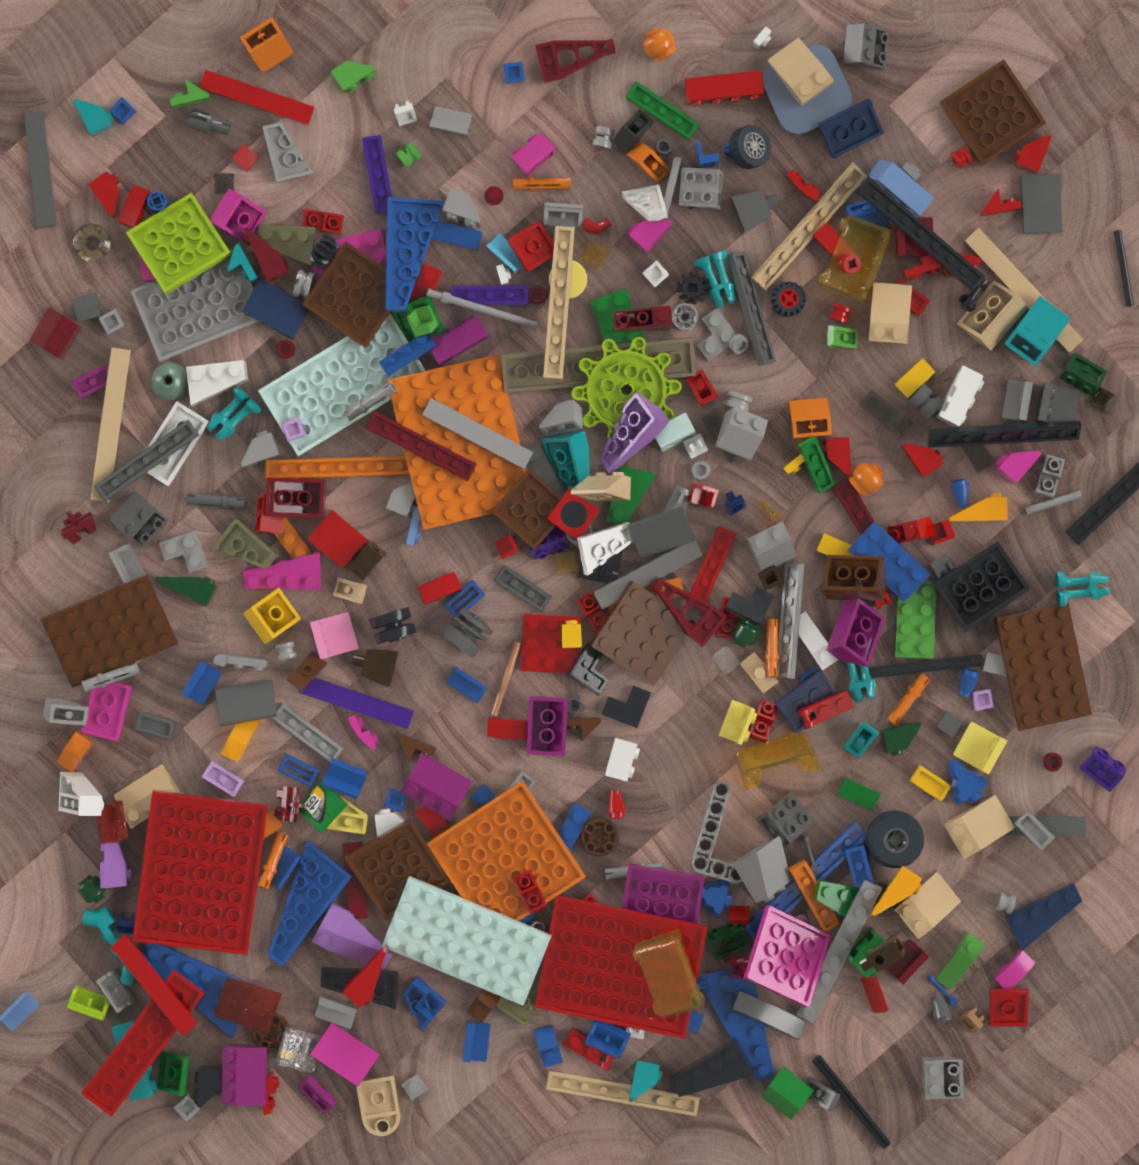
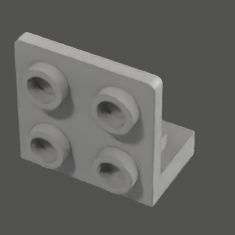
(701, 188)

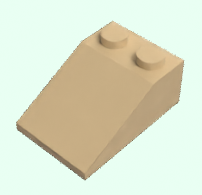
(800, 71)
(890, 313)
(604, 488)
(979, 826)
(928, 906)

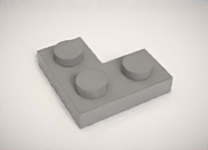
(720, 337)
(189, 547)

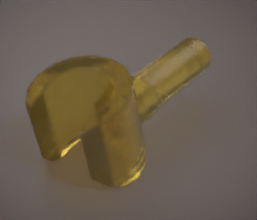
(770, 511)

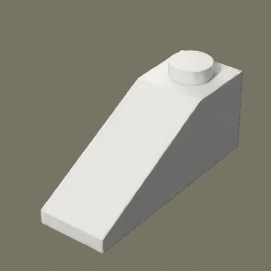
(815, 642)

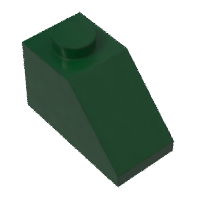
(899, 737)

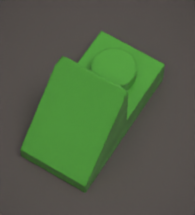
(194, 96)
(842, 337)

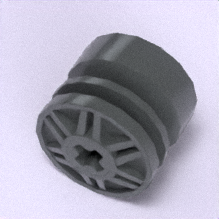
(467, 632)

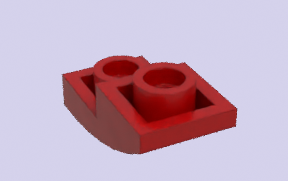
(808, 191)
(133, 207)
(323, 221)
(827, 238)
(439, 588)
(592, 610)
(728, 626)
(765, 717)
(507, 728)
(530, 891)
(272, 1084)

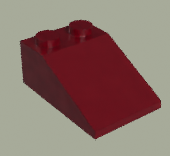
(296, 497)

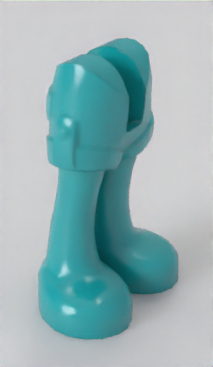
(715, 288)
(229, 424)
(1090, 581)
(857, 684)

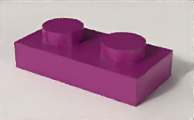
(91, 381)
(320, 1097)

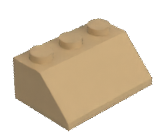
(994, 315)
(138, 794)

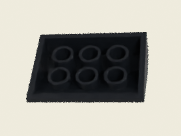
(981, 587)

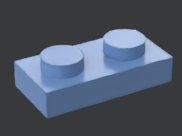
(414, 535)

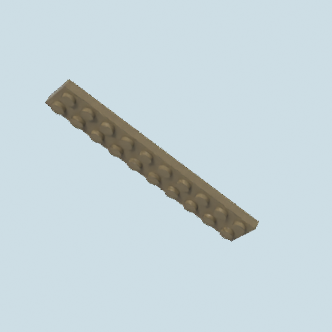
(525, 369)

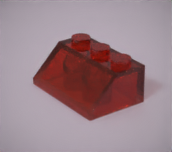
(248, 1004)

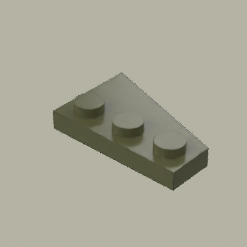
(290, 240)
(245, 545)
(521, 1012)

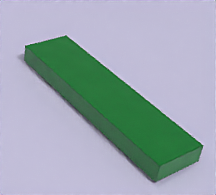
(662, 110)

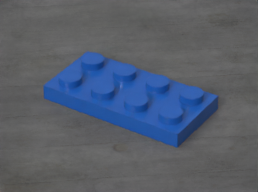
(901, 569)

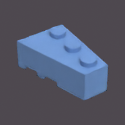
(901, 186)

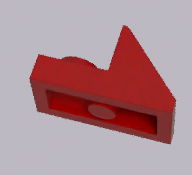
(995, 207)
(701, 388)

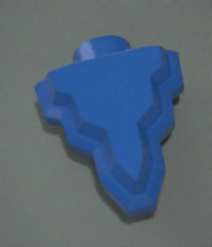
(965, 783)
(716, 897)

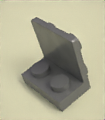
(1057, 403)
(785, 819)

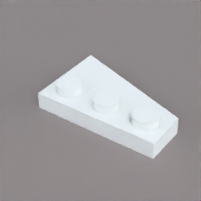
(647, 202)
(601, 545)

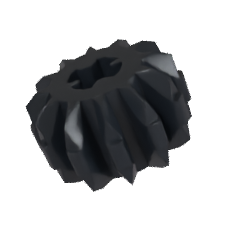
(324, 251)
(693, 281)

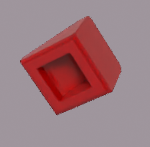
(245, 157)

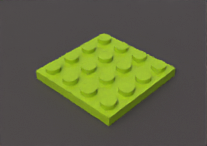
(178, 243)

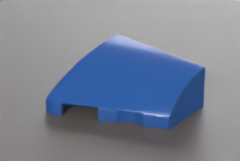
(423, 1002)

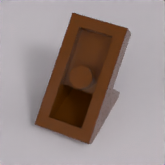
(588, 724)
(410, 745)
(483, 1005)

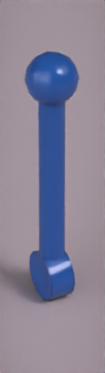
(953, 1001)

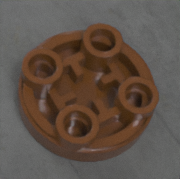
(599, 837)
(272, 1039)

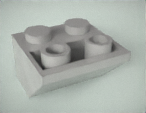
(460, 207)
(942, 1078)

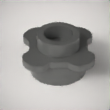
(661, 143)
(579, 706)

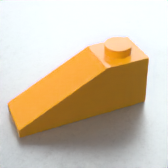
(988, 509)
(239, 740)
(901, 887)

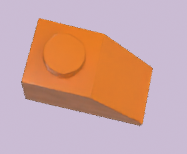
(648, 161)
(75, 751)

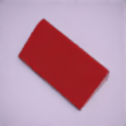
(874, 994)

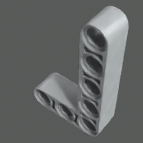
(712, 836)

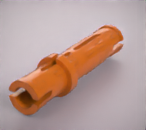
(541, 183)
(771, 648)
(908, 699)
(269, 868)

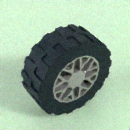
(749, 147)

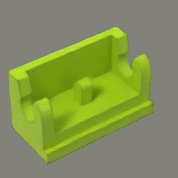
(89, 1003)

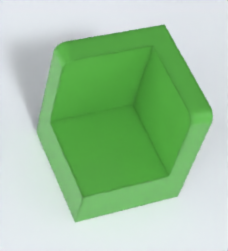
(422, 320)

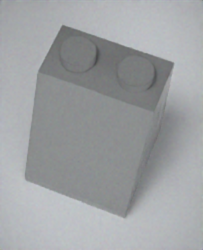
(772, 546)
(764, 870)

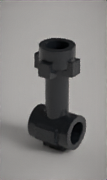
(967, 301)

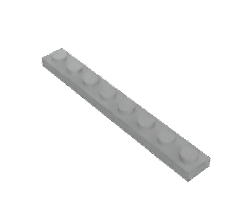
(841, 947)

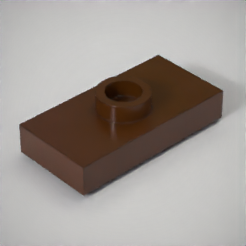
(307, 671)

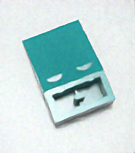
(1037, 331)

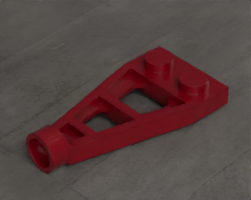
(549, 61)
(706, 626)

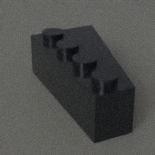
(714, 1069)

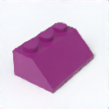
(459, 340)
(856, 633)
(547, 726)
(436, 786)
(244, 1075)

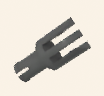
(206, 122)

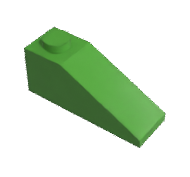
(960, 960)

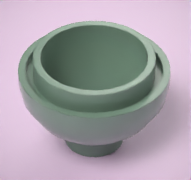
(179, 381)

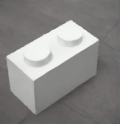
(621, 759)

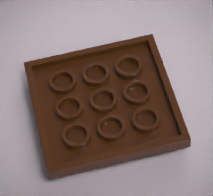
(992, 112)
(351, 295)
(640, 634)
(389, 861)

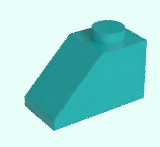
(94, 117)
(644, 1079)

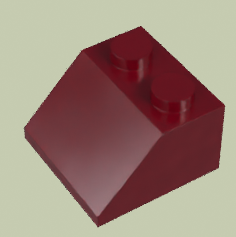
(55, 333)

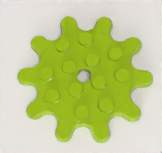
(619, 369)

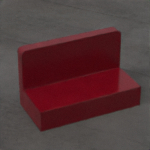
(912, 960)

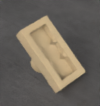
(757, 670)

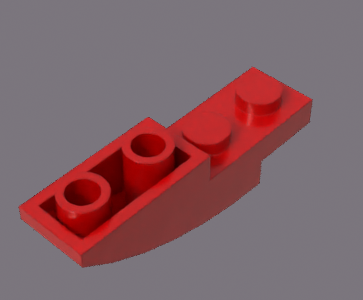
(929, 265)

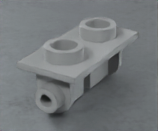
(678, 499)

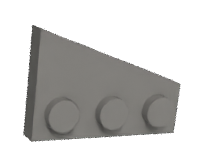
(283, 154)

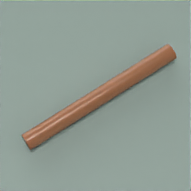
(506, 678)

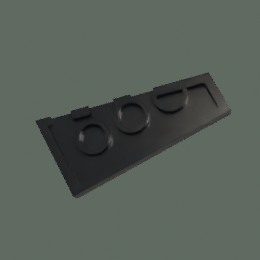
(385, 991)

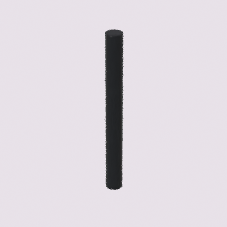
(1123, 268)

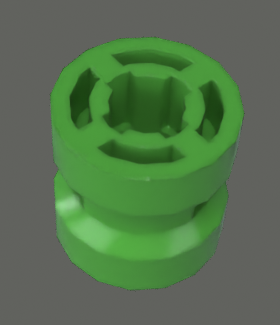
(408, 155)

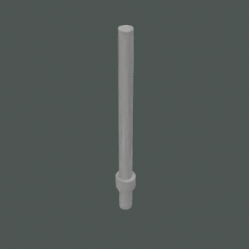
(446, 298)

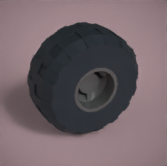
(895, 839)

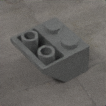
(866, 46)
(138, 519)

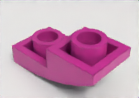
(367, 737)
(1012, 973)

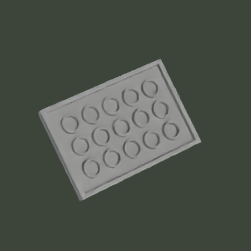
(196, 311)

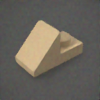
(350, 590)

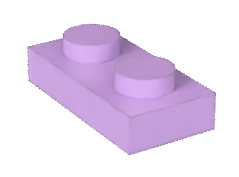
(223, 778)

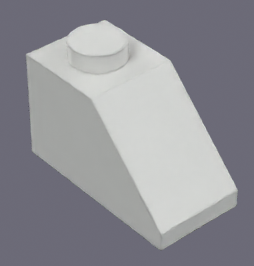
(386, 820)

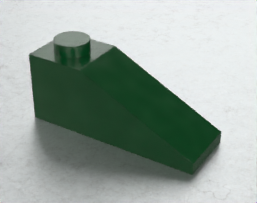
(195, 588)

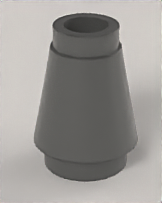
(940, 1009)

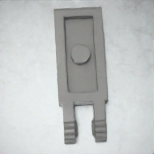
(239, 661)

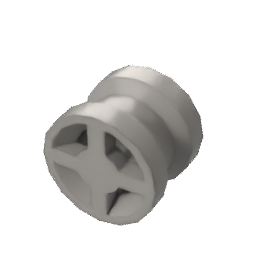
(286, 650)
(1005, 903)

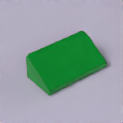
(858, 793)

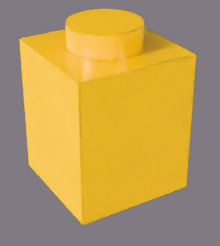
(571, 634)

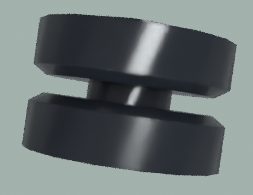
(393, 627)

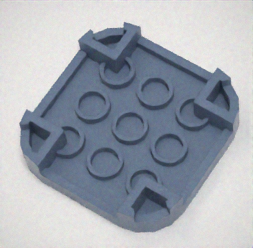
(798, 119)

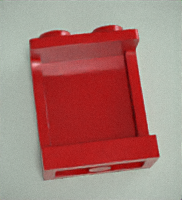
(338, 540)

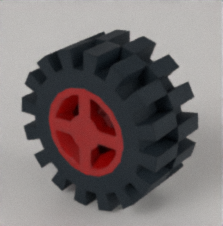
(785, 293)

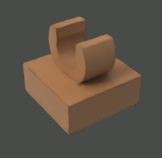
(971, 1021)

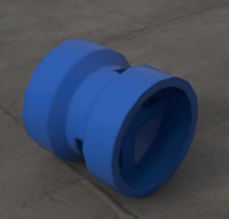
(158, 204)

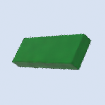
(816, 464)

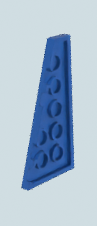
(407, 239)
(748, 1032)

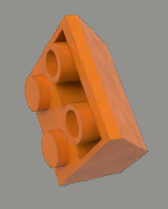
(267, 45)
(810, 418)

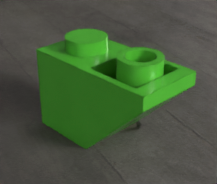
(351, 74)

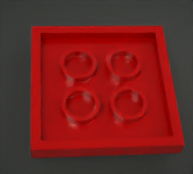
(543, 644)

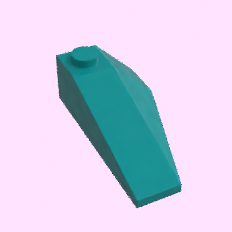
(569, 456)

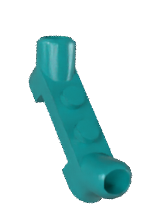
(102, 919)

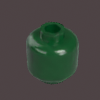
(745, 633)
(90, 889)

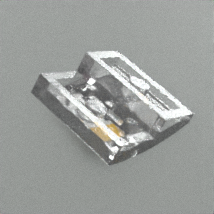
(296, 1050)

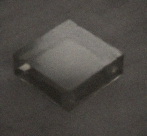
(223, 182)

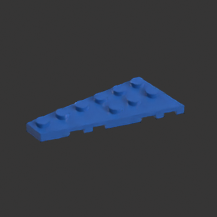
(311, 894)
(199, 973)

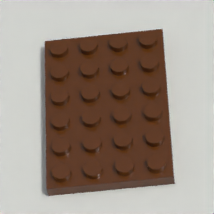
(109, 630)
(1043, 666)

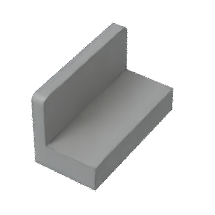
(450, 121)
(1017, 400)
(336, 1011)

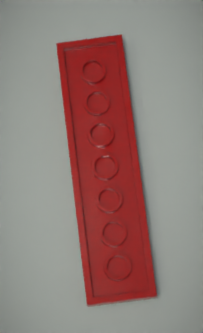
(138, 1049)

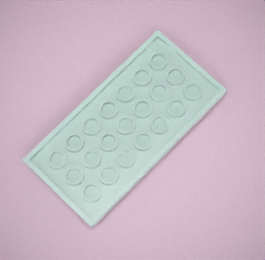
(334, 382)
(466, 940)

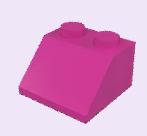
(533, 154)
(237, 213)
(648, 233)
(1015, 465)

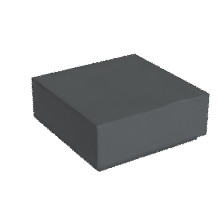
(949, 724)

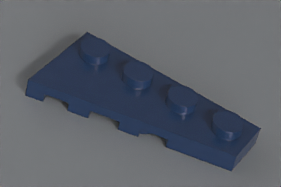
(1037, 917)

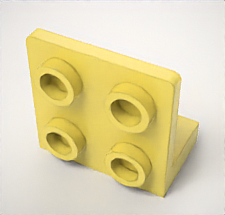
(737, 722)
(980, 747)

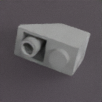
(402, 500)

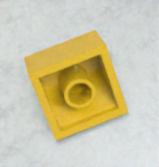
(271, 616)

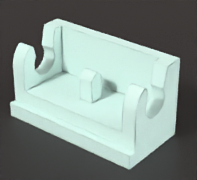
(675, 432)

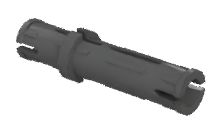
(216, 500)

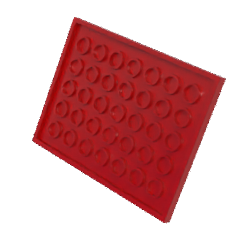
(200, 872)
(593, 968)

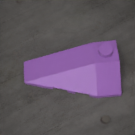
(637, 427)
(114, 867)
(347, 937)

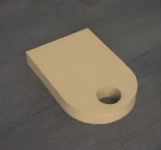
(379, 1103)

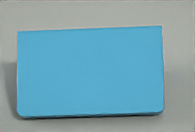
(504, 253)

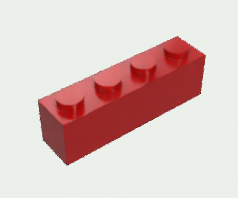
(723, 88)

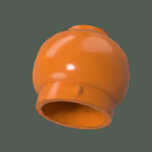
(659, 44)
(867, 478)

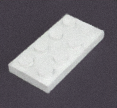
(170, 467)

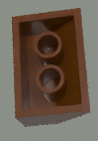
(854, 577)

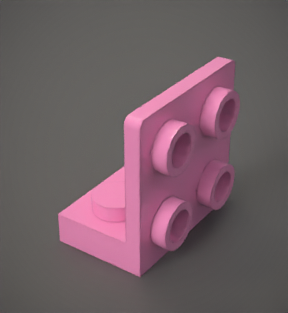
(334, 635)

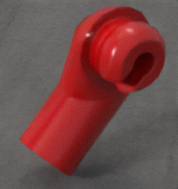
(594, 227)

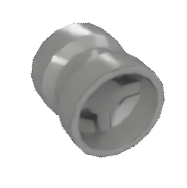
(603, 137)

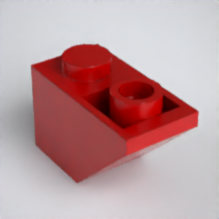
(912, 530)

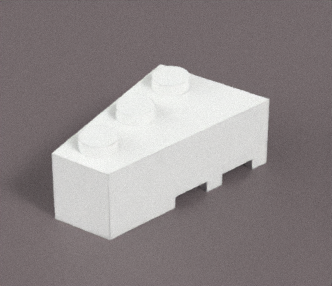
(960, 397)

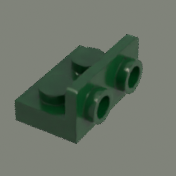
(1083, 374)
(727, 940)

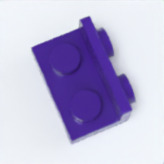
(553, 543)
(1103, 768)

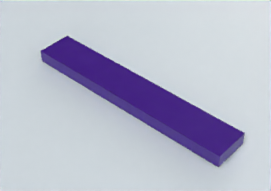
(359, 702)

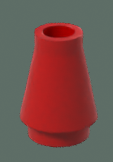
(616, 806)

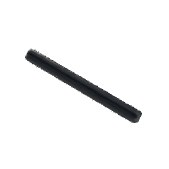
(926, 666)
(852, 1103)

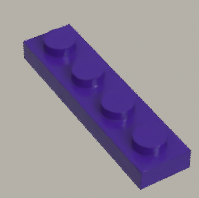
(377, 172)
(492, 294)

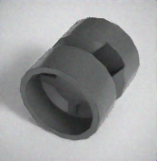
(925, 401)

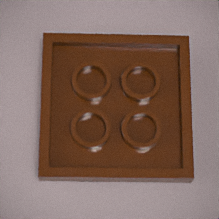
(527, 507)

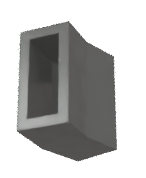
(87, 307)

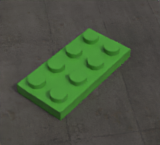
(916, 623)

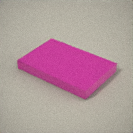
(107, 711)
(344, 1054)

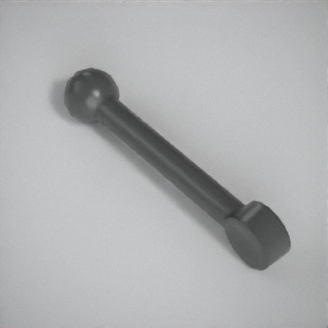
(814, 868)

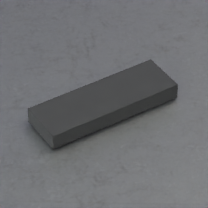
(522, 588)

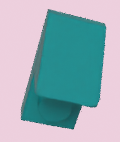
(239, 260)
(860, 739)

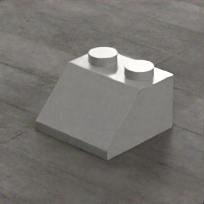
(741, 433)

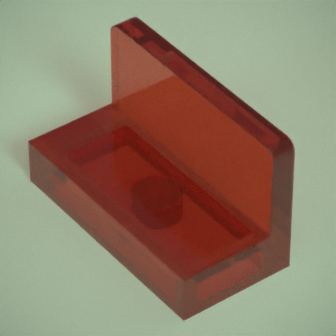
(112, 823)

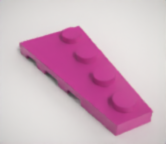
(295, 573)

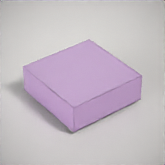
(293, 429)
(982, 699)

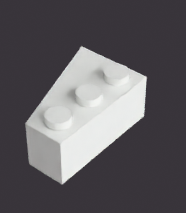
(212, 379)
(79, 795)

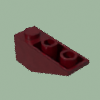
(271, 261)
(644, 319)

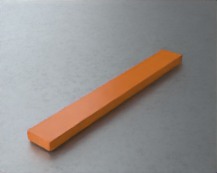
(337, 467)

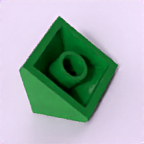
(174, 1072)
(787, 1093)

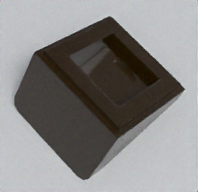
(1103, 400)
(770, 577)

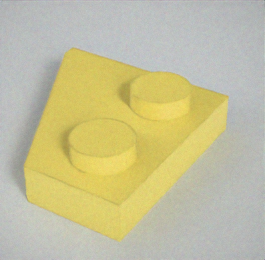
(350, 820)

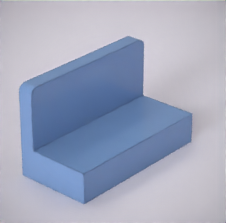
(19, 1011)

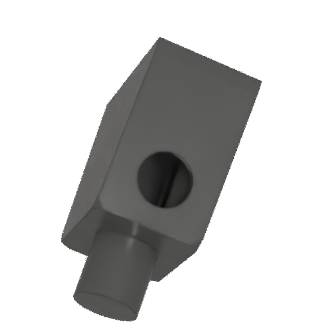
(753, 208)

